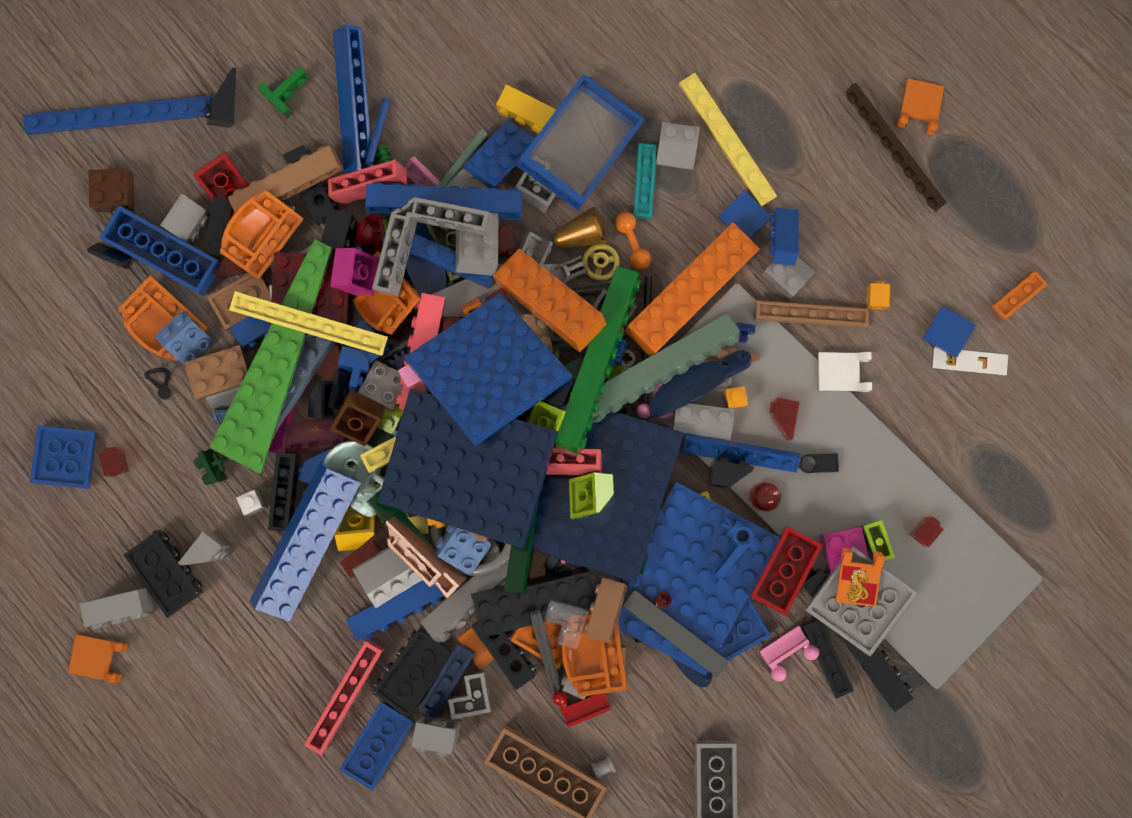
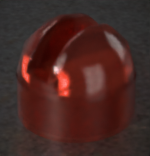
(667, 600)

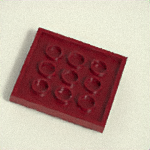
(331, 302)

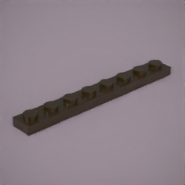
(899, 152)

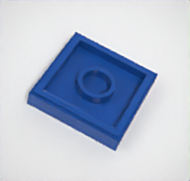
(745, 214)
(949, 332)

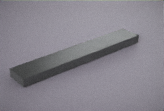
(675, 633)

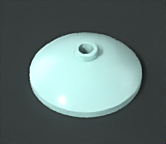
(350, 451)

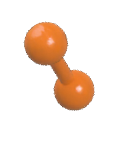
(640, 258)

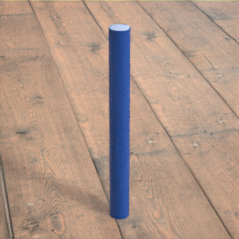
(377, 131)

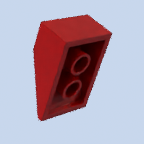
(220, 178)

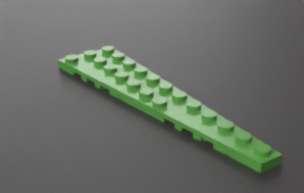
(257, 406)

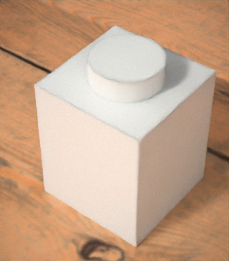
(251, 502)

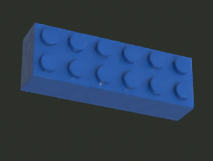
(160, 251)

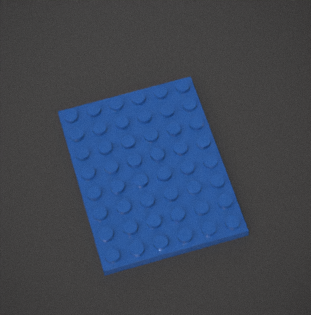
(682, 561)

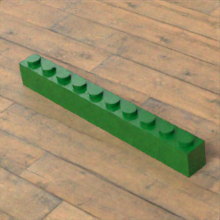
(597, 362)

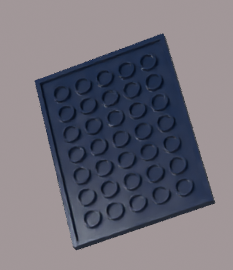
(470, 487)
(618, 536)

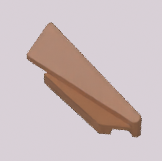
(423, 558)

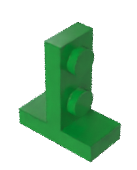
(284, 91)

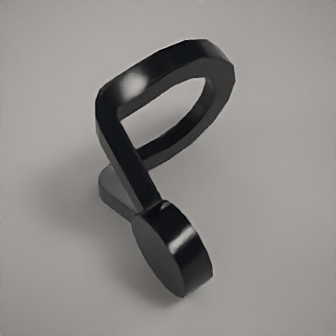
(163, 392)

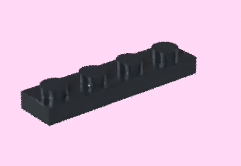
(828, 659)

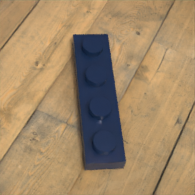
(447, 680)

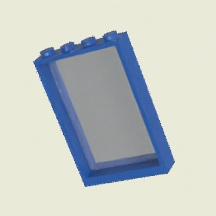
(580, 142)

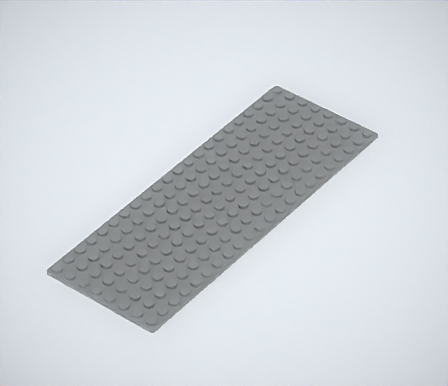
(961, 581)

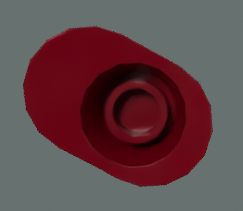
(370, 234)

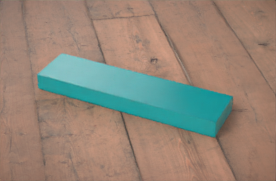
(645, 181)

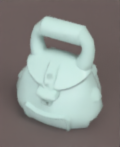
(364, 493)

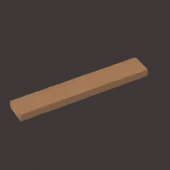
(811, 314)

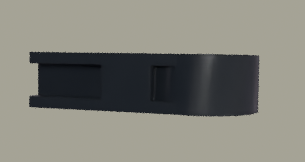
(823, 463)

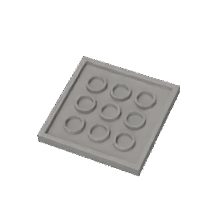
(862, 624)

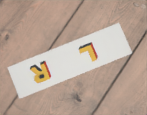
(971, 362)

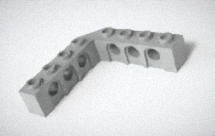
(402, 230)

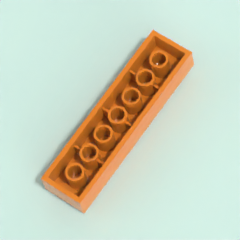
(691, 289)

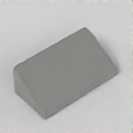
(222, 399)

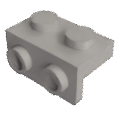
(536, 247)

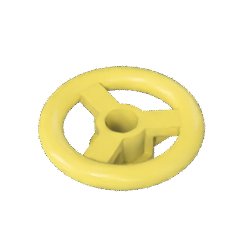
(590, 252)

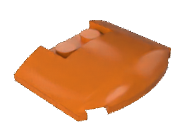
(258, 231)
(151, 310)
(387, 311)
(595, 665)

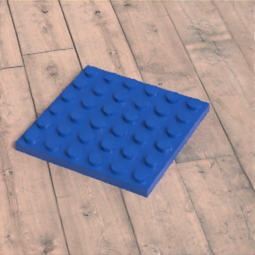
(487, 369)

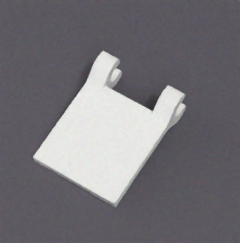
(842, 371)

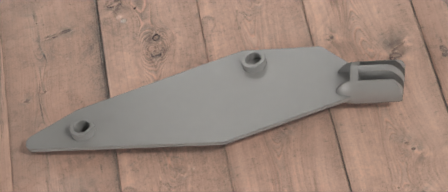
(467, 290)

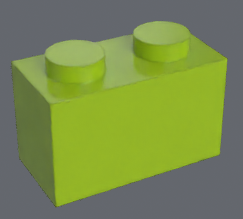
(877, 539)

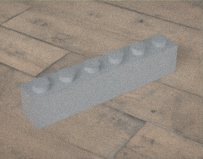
(459, 607)

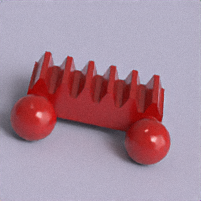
(581, 709)

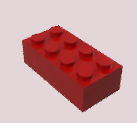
(785, 570)

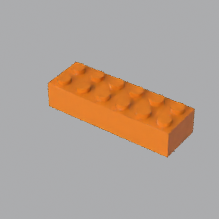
(549, 300)

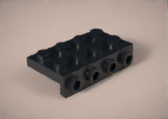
(162, 575)
(412, 672)

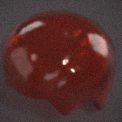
(765, 496)

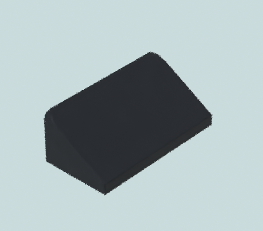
(110, 255)

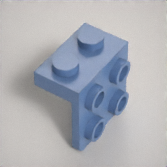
(184, 338)
(461, 549)

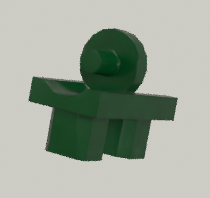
(213, 465)

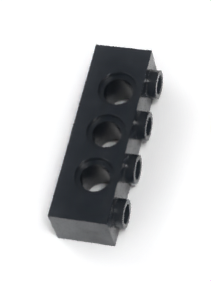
(311, 195)
(283, 491)
(516, 677)

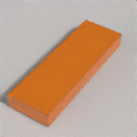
(1019, 295)

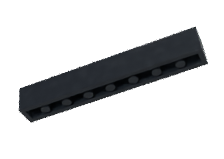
(875, 666)

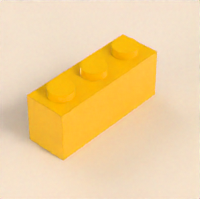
(524, 108)

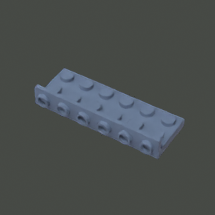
(311, 357)

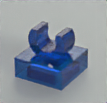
(745, 330)

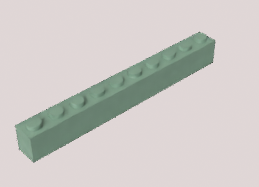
(666, 364)

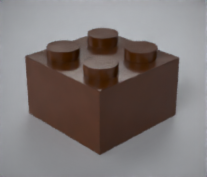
(111, 189)
(357, 417)

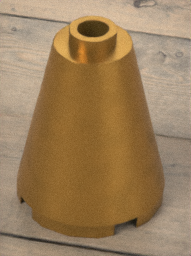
(582, 231)

